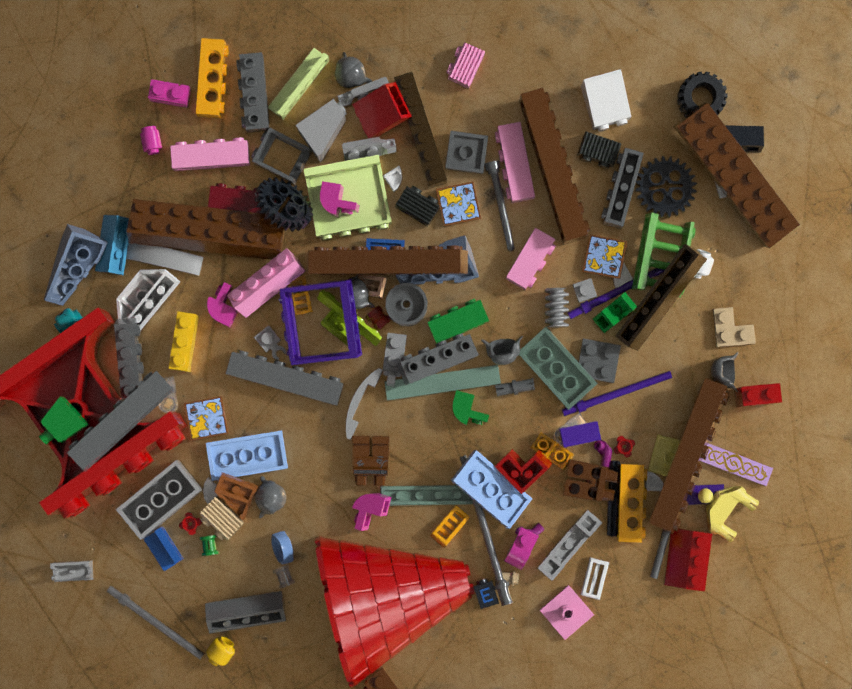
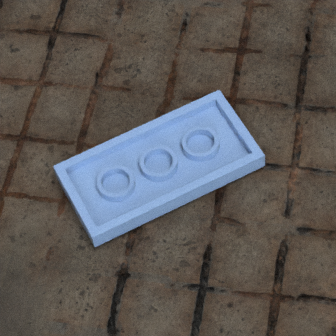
(247, 455)
(491, 489)

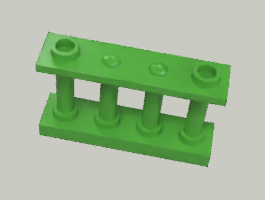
(648, 243)

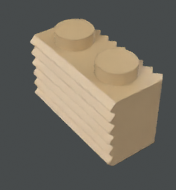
(221, 518)

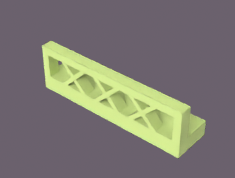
(298, 83)

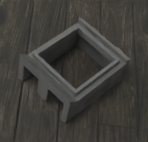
(267, 140)

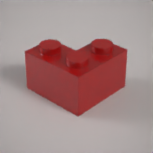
(522, 474)

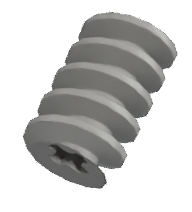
(556, 307)

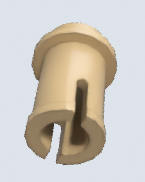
(512, 578)

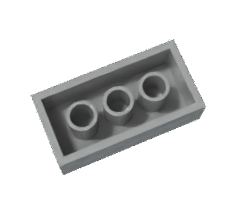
(159, 499)

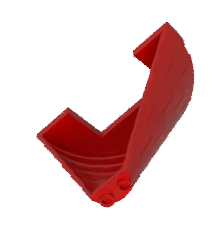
(384, 599)

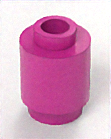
(150, 140)

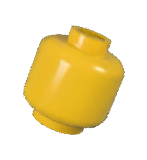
(220, 651)

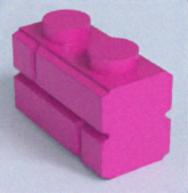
(169, 93)

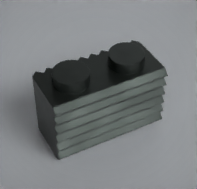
(599, 150)
(417, 205)

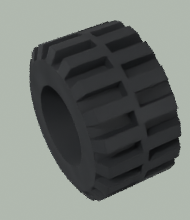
(705, 81)

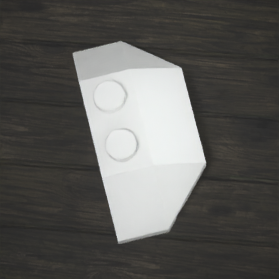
(145, 295)

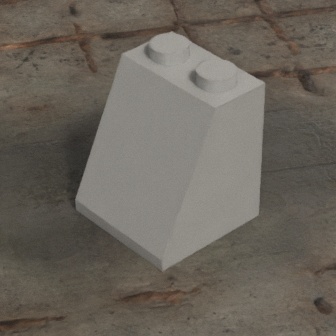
(322, 128)

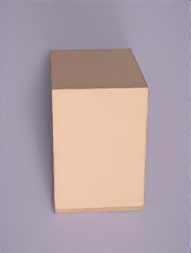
(375, 285)

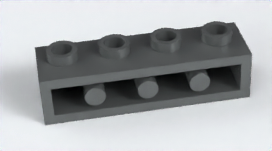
(254, 92)
(622, 191)
(128, 354)
(437, 359)
(246, 610)

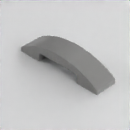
(165, 258)
(371, 380)
(569, 545)

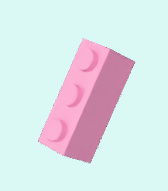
(531, 259)

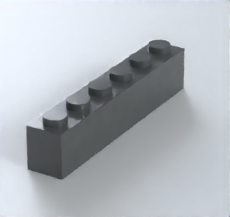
(285, 378)
(120, 421)

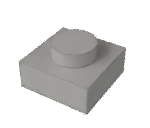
(584, 290)

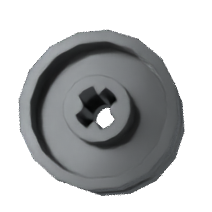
(404, 293)

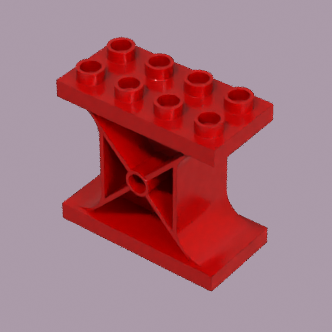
(71, 370)

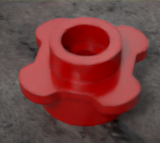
(619, 447)
(185, 523)

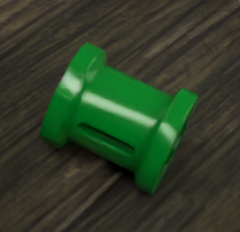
(211, 538)

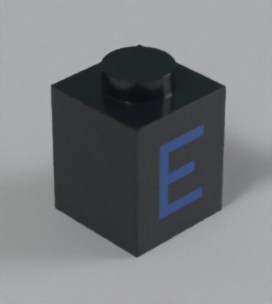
(485, 593)

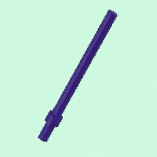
(586, 306)
(581, 405)

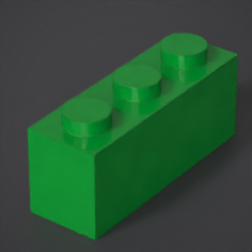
(458, 320)

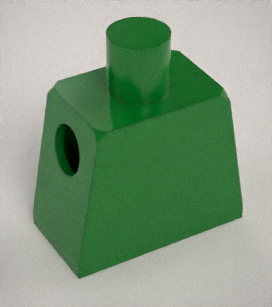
(62, 422)

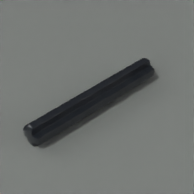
(613, 506)

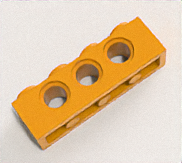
(211, 48)
(635, 534)

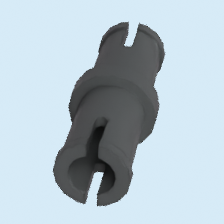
(515, 387)

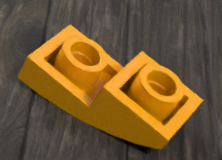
(552, 450)

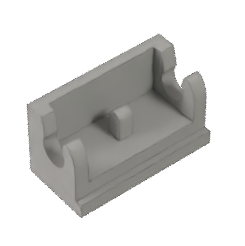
(72, 571)

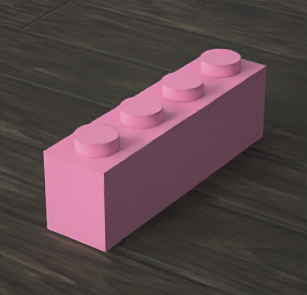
(210, 155)
(515, 161)
(266, 283)

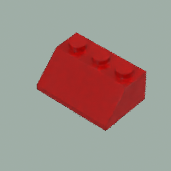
(688, 559)

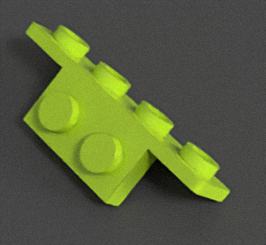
(335, 322)

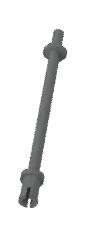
(501, 583)

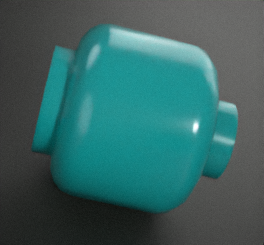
(66, 319)

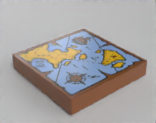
(458, 204)
(605, 256)
(206, 418)

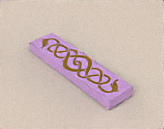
(738, 465)

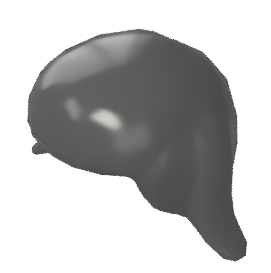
(350, 72)
(360, 294)
(503, 350)
(724, 371)
(269, 497)

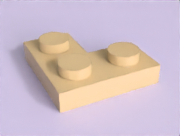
(727, 333)

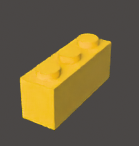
(183, 341)

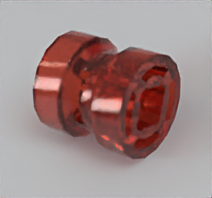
(374, 315)

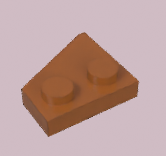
(236, 493)

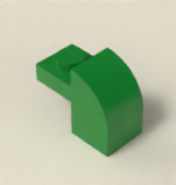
(614, 312)
(462, 409)

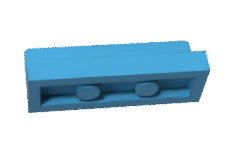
(114, 256)

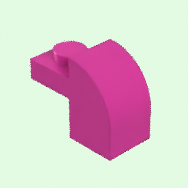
(332, 201)
(218, 309)
(367, 505)
(521, 548)

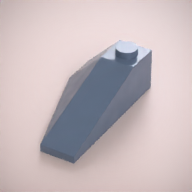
(75, 257)
(439, 278)

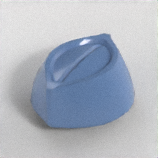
(282, 547)

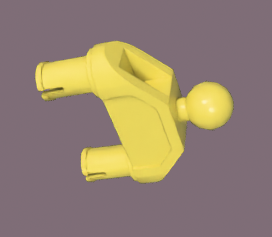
(721, 506)

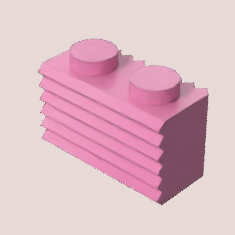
(466, 65)

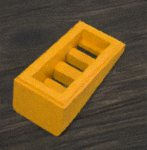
(308, 308)
(440, 540)

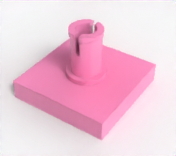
(566, 612)

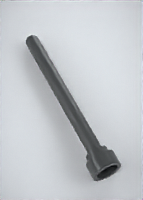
(493, 170)

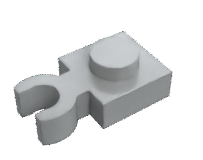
(269, 340)

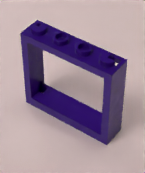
(350, 319)

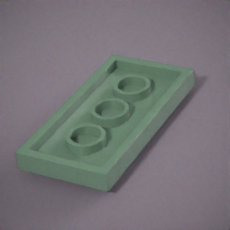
(557, 368)

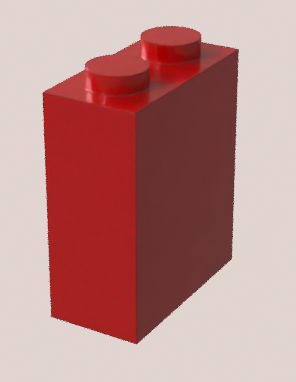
(381, 110)
(758, 395)

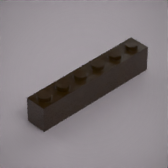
(421, 131)
(661, 297)

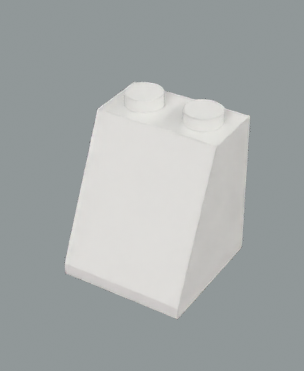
(606, 100)

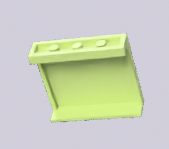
(362, 184)

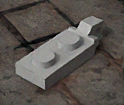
(360, 92)
(368, 147)
(394, 351)

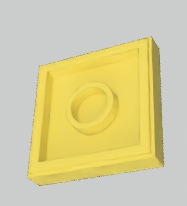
(663, 455)

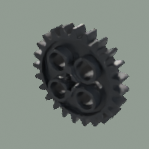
(663, 170)
(271, 196)

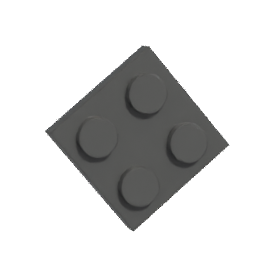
(466, 152)
(599, 359)

